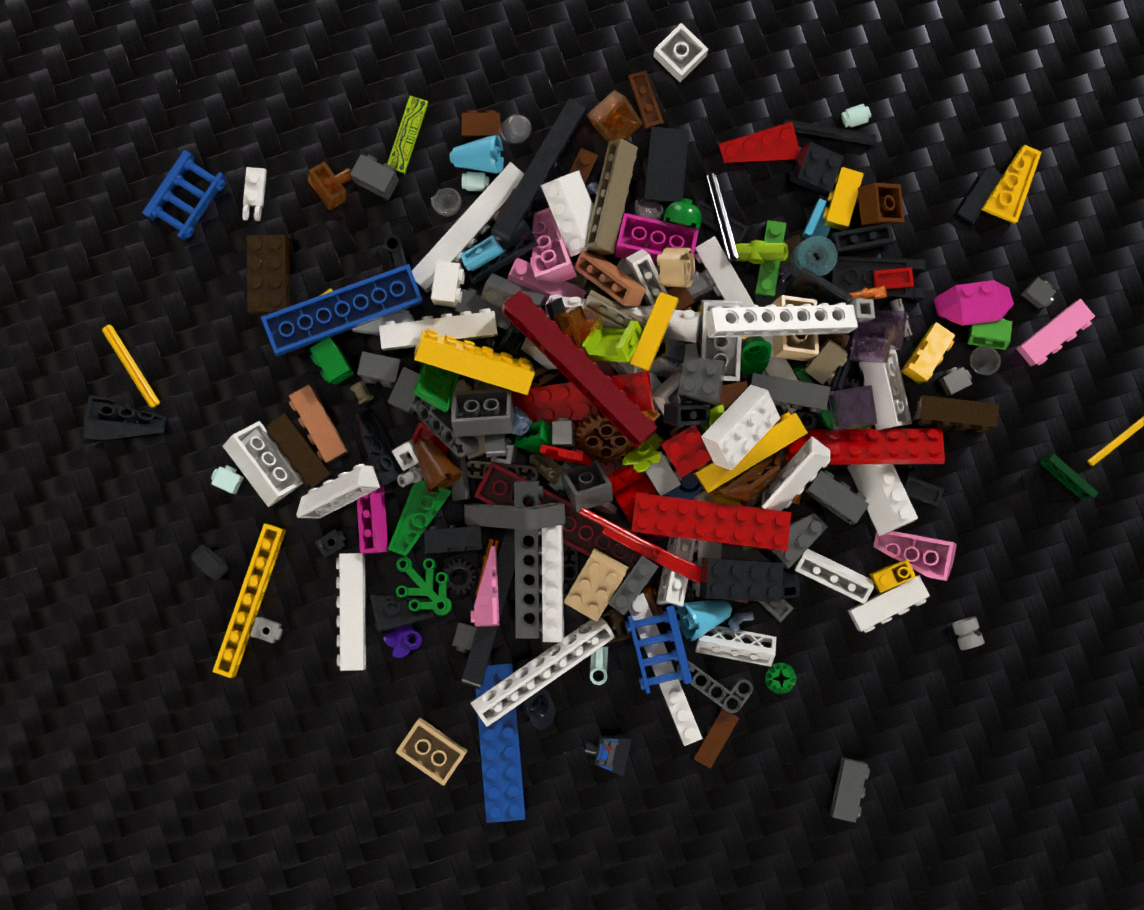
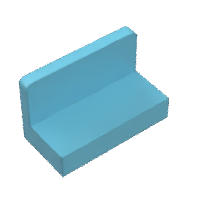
(815, 224)
(481, 253)

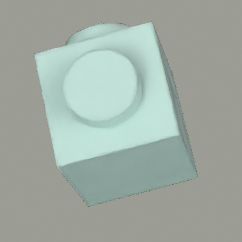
(227, 479)

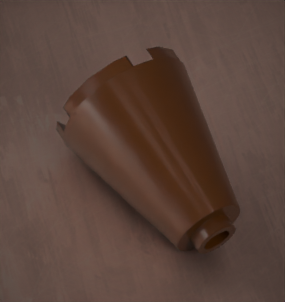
(435, 466)

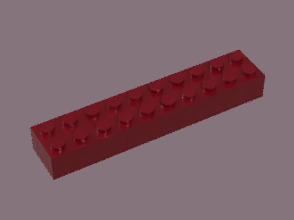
(578, 531)

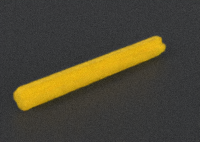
(130, 366)

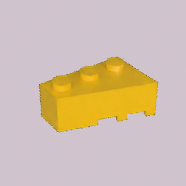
(928, 353)

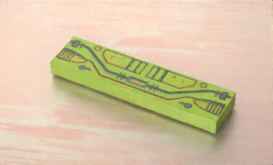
(407, 134)

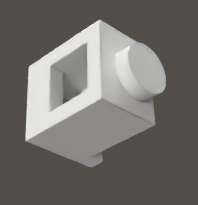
(402, 457)

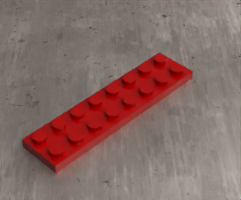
(567, 401)
(877, 447)
(711, 522)

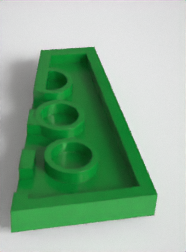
(416, 517)

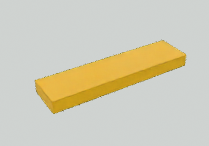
(654, 331)

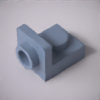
(521, 421)

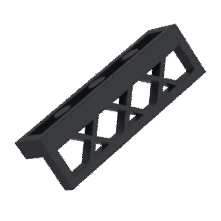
(521, 235)

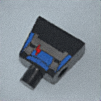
(610, 753)

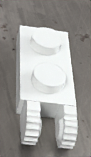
(254, 192)

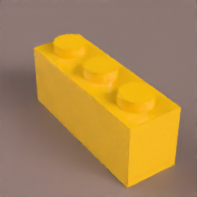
(842, 199)

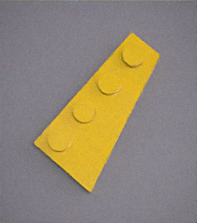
(1011, 191)

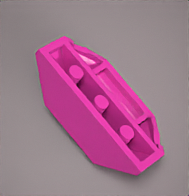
(974, 303)

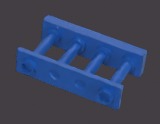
(165, 194)
(673, 635)

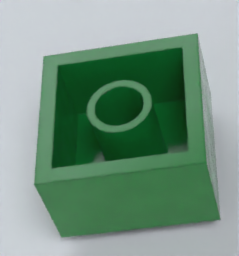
(332, 361)

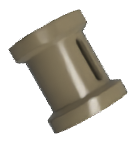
(362, 392)

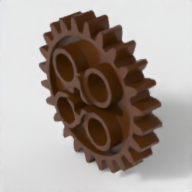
(601, 439)

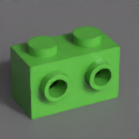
(991, 334)

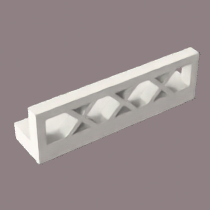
(673, 585)
(736, 648)

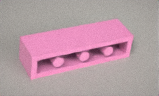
(1055, 332)

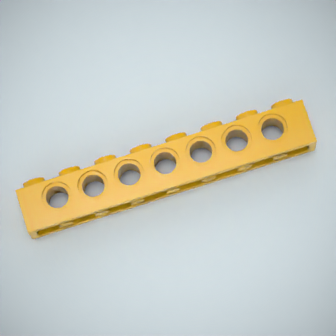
(249, 600)

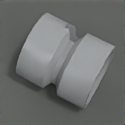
(968, 633)

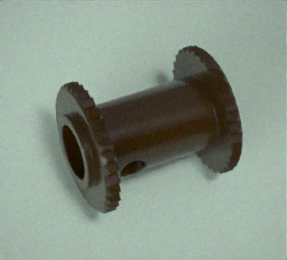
(617, 625)

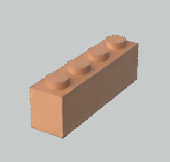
(610, 278)
(318, 424)

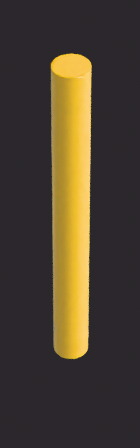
(1116, 442)

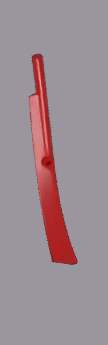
(645, 547)

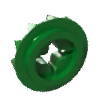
(775, 685)

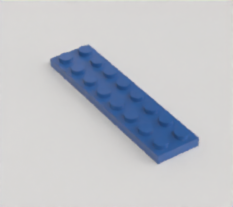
(501, 757)

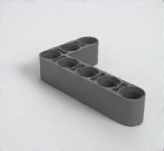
(515, 516)

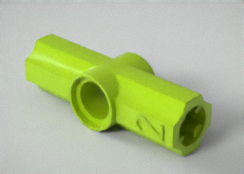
(760, 252)

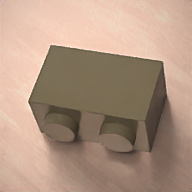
(824, 364)

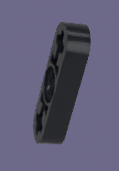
(573, 557)

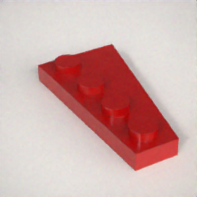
(765, 145)

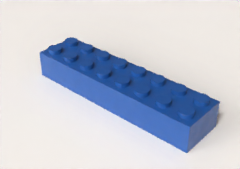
(342, 310)

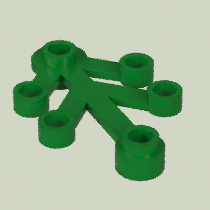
(426, 588)

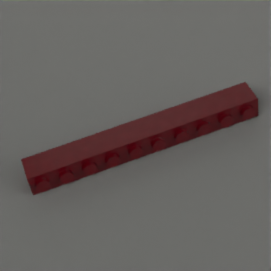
(579, 369)

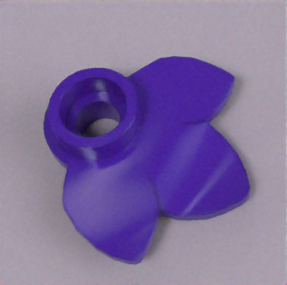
(400, 640)

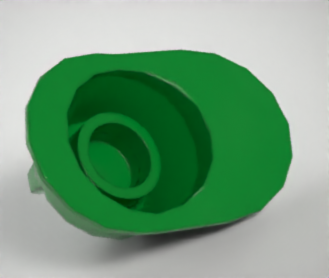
(754, 355)

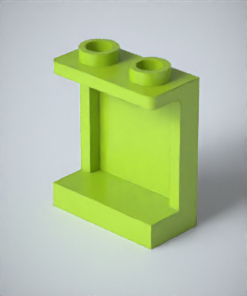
(612, 343)

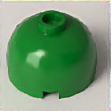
(683, 214)

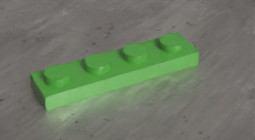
(769, 270)

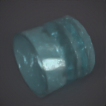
(803, 255)

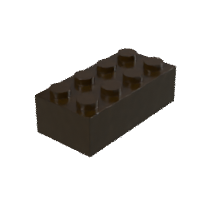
(267, 274)
(956, 413)

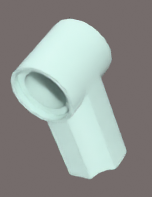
(599, 662)

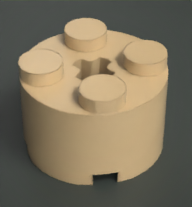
(676, 267)

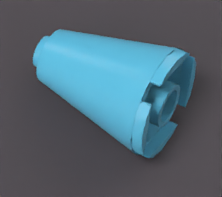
(479, 155)
(702, 616)

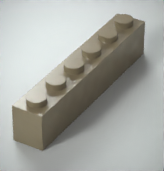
(611, 197)

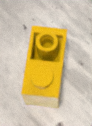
(892, 576)

